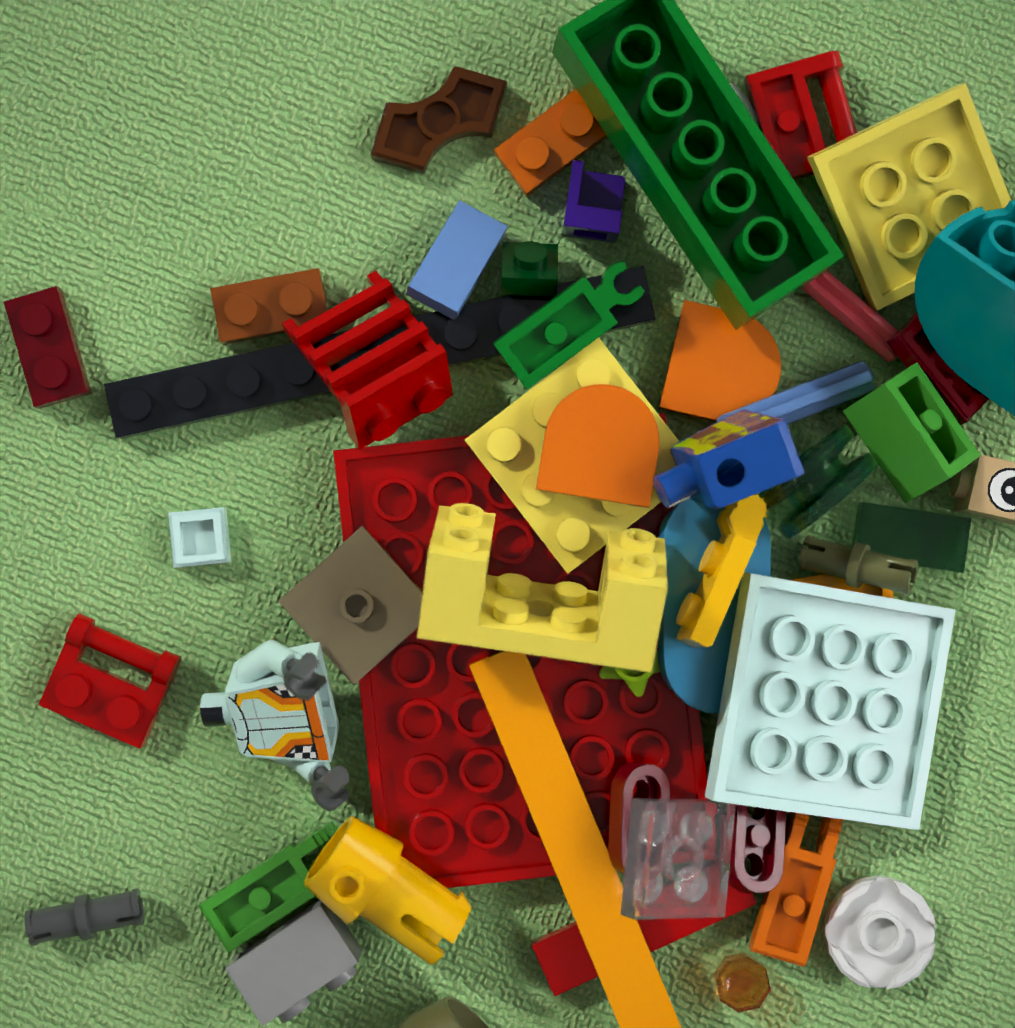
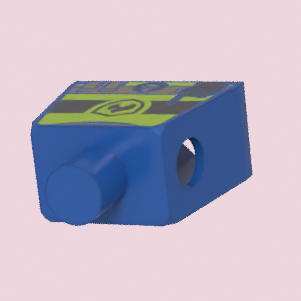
(730, 461)

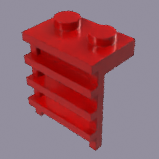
(386, 383)

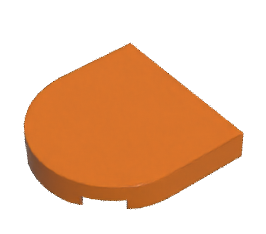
(717, 366)
(600, 447)

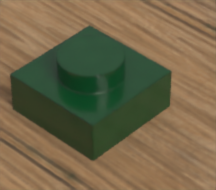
(529, 269)

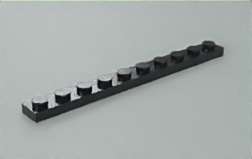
(285, 376)

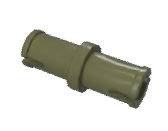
(858, 565)

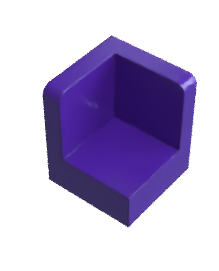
(593, 205)

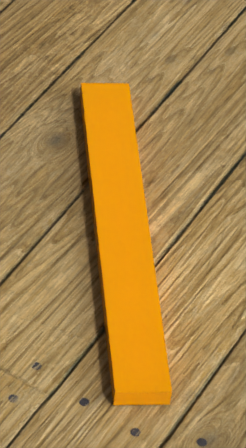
(573, 841)

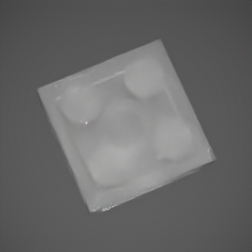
(677, 858)

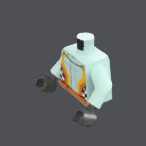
(284, 713)

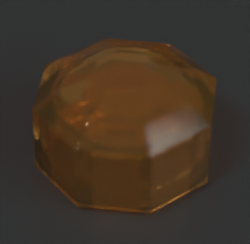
(741, 982)

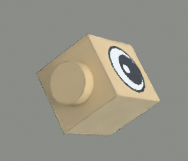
(986, 489)

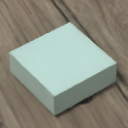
(199, 537)

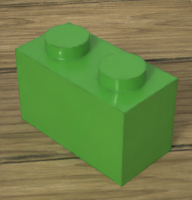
(911, 433)

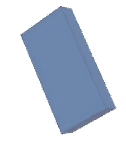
(456, 260)

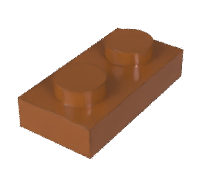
(261, 305)

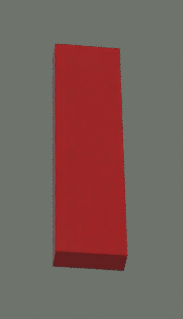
(568, 962)

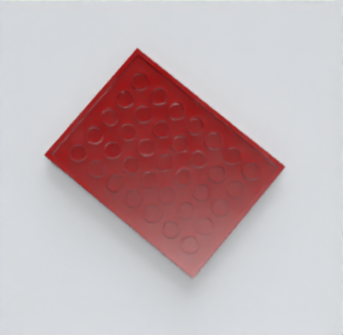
(428, 736)

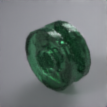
(824, 483)

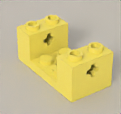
(557, 621)

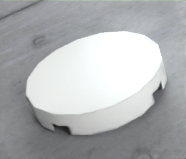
(879, 932)

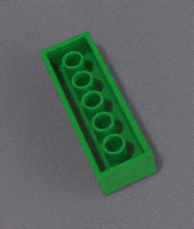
(696, 153)

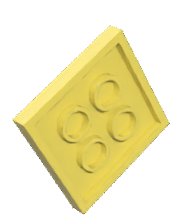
(904, 185)
(512, 452)

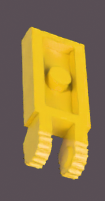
(722, 569)

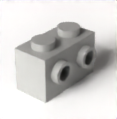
(295, 962)

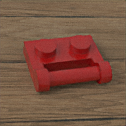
(787, 112)
(104, 698)

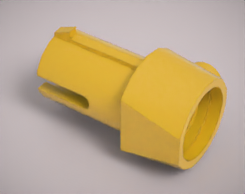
(368, 877)

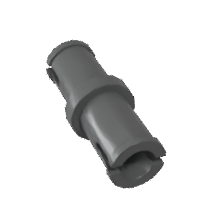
(84, 917)

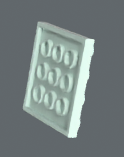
(829, 702)

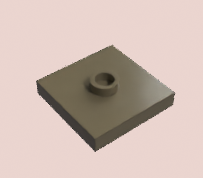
(356, 605)

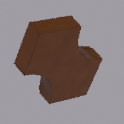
(459, 109)

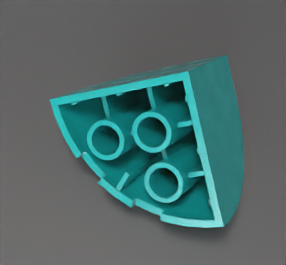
(970, 300)

